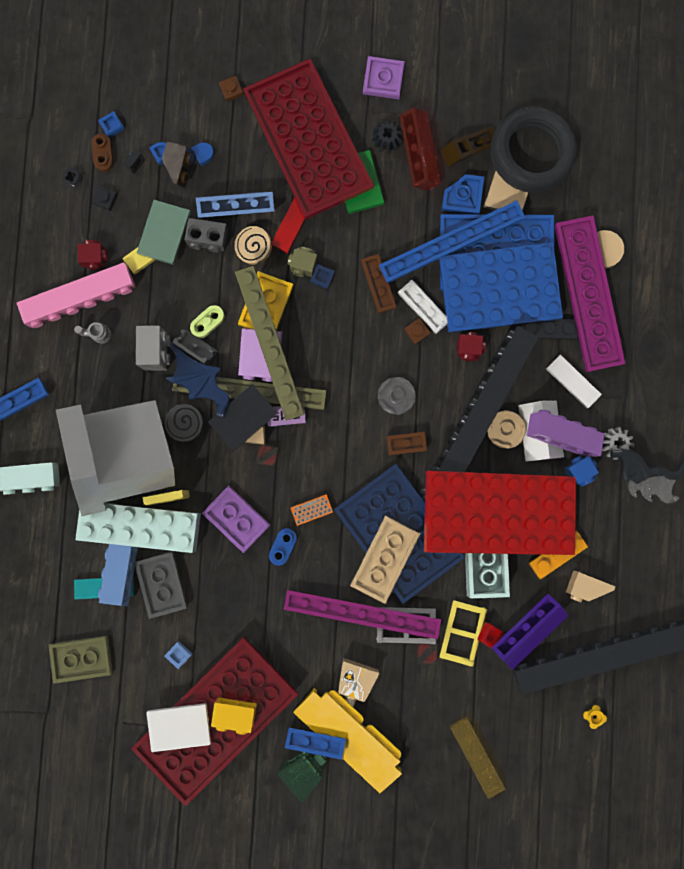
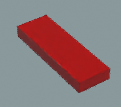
(289, 228)

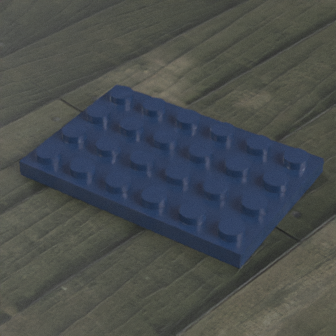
(396, 498)

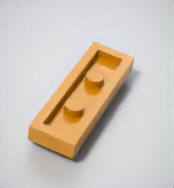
(545, 564)

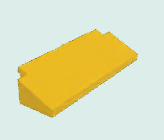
(365, 747)

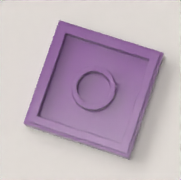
(383, 77)

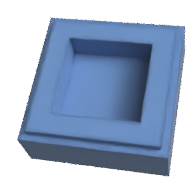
(178, 655)

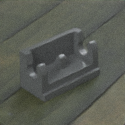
(195, 347)

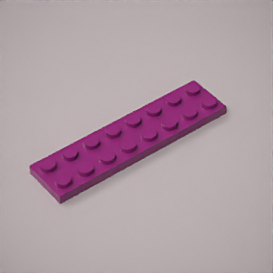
(589, 293)

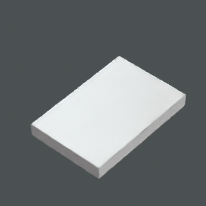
(179, 727)

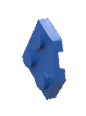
(464, 195)

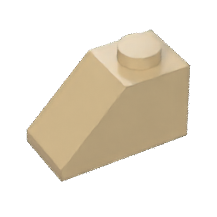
(587, 587)

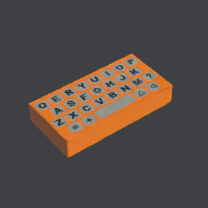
(311, 510)

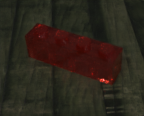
(420, 149)

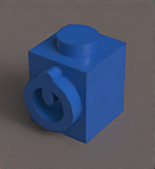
(583, 470)

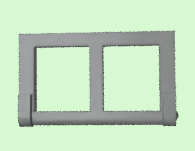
(380, 639)

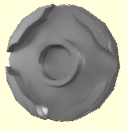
(396, 395)

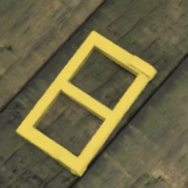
(456, 604)

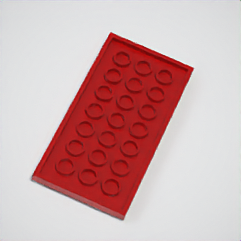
(499, 513)

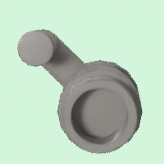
(97, 331)

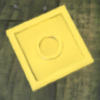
(166, 497)

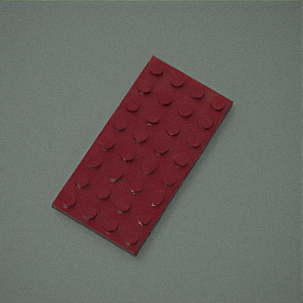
(308, 139)
(238, 676)

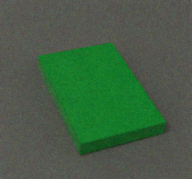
(371, 198)

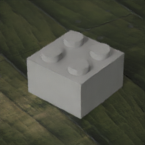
(152, 348)

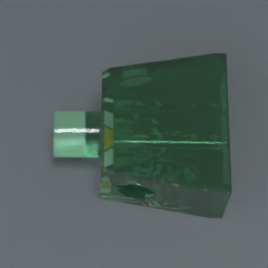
(302, 774)

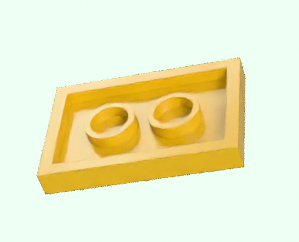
(276, 295)

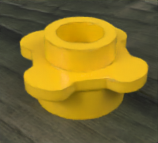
(600, 719)

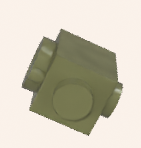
(302, 261)

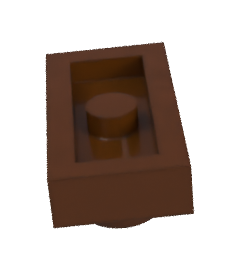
(406, 443)

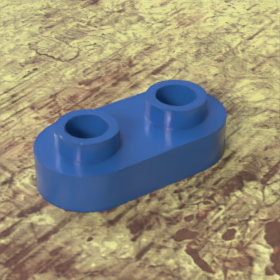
(283, 547)

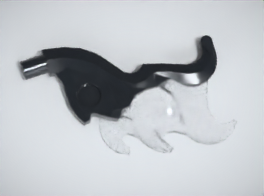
(647, 479)

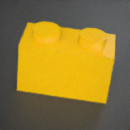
(233, 715)

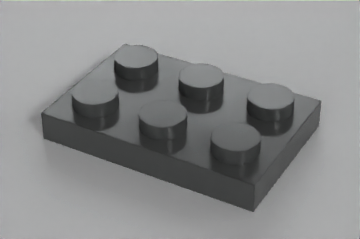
(161, 585)

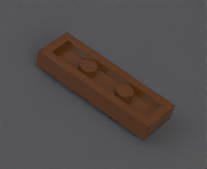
(378, 287)

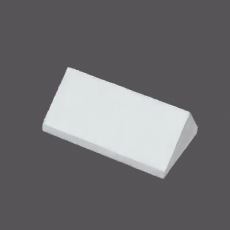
(533, 448)

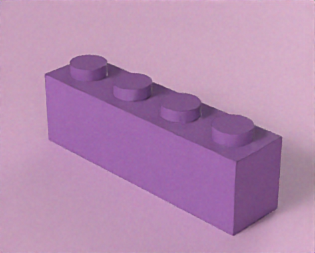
(565, 434)

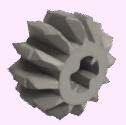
(619, 436)

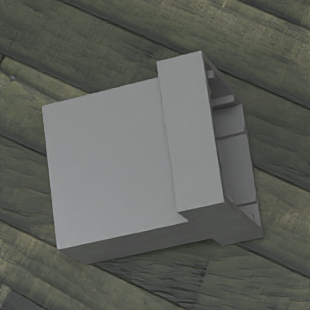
(114, 453)

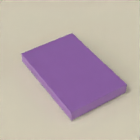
(236, 519)

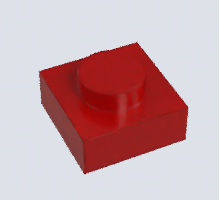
(489, 635)

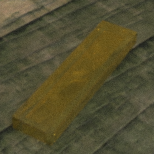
(477, 757)

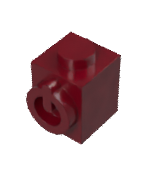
(92, 254)
(470, 346)

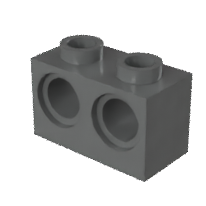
(208, 230)

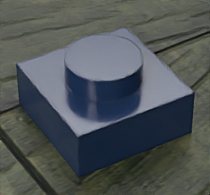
(322, 276)

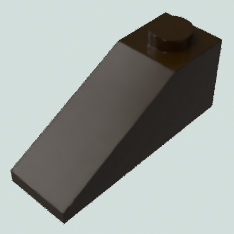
(467, 146)

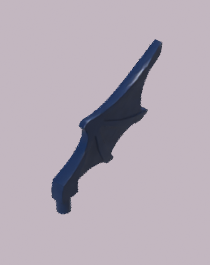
(199, 380)

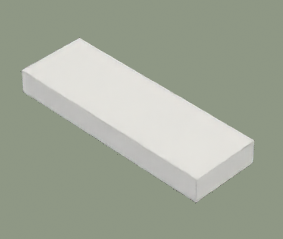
(423, 306)
(573, 381)

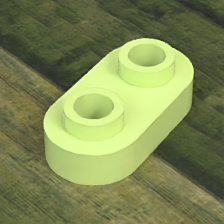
(205, 319)

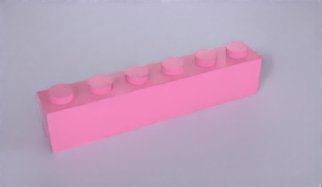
(76, 295)

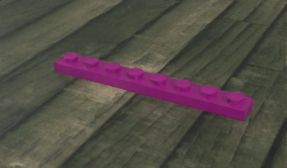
(362, 614)

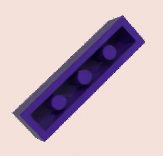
(530, 631)

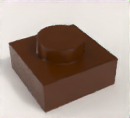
(231, 88)
(417, 331)

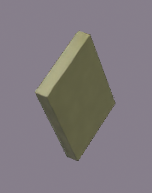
(80, 659)

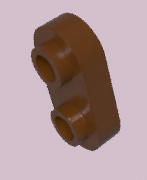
(102, 151)

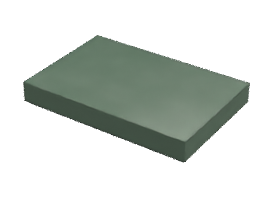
(163, 232)

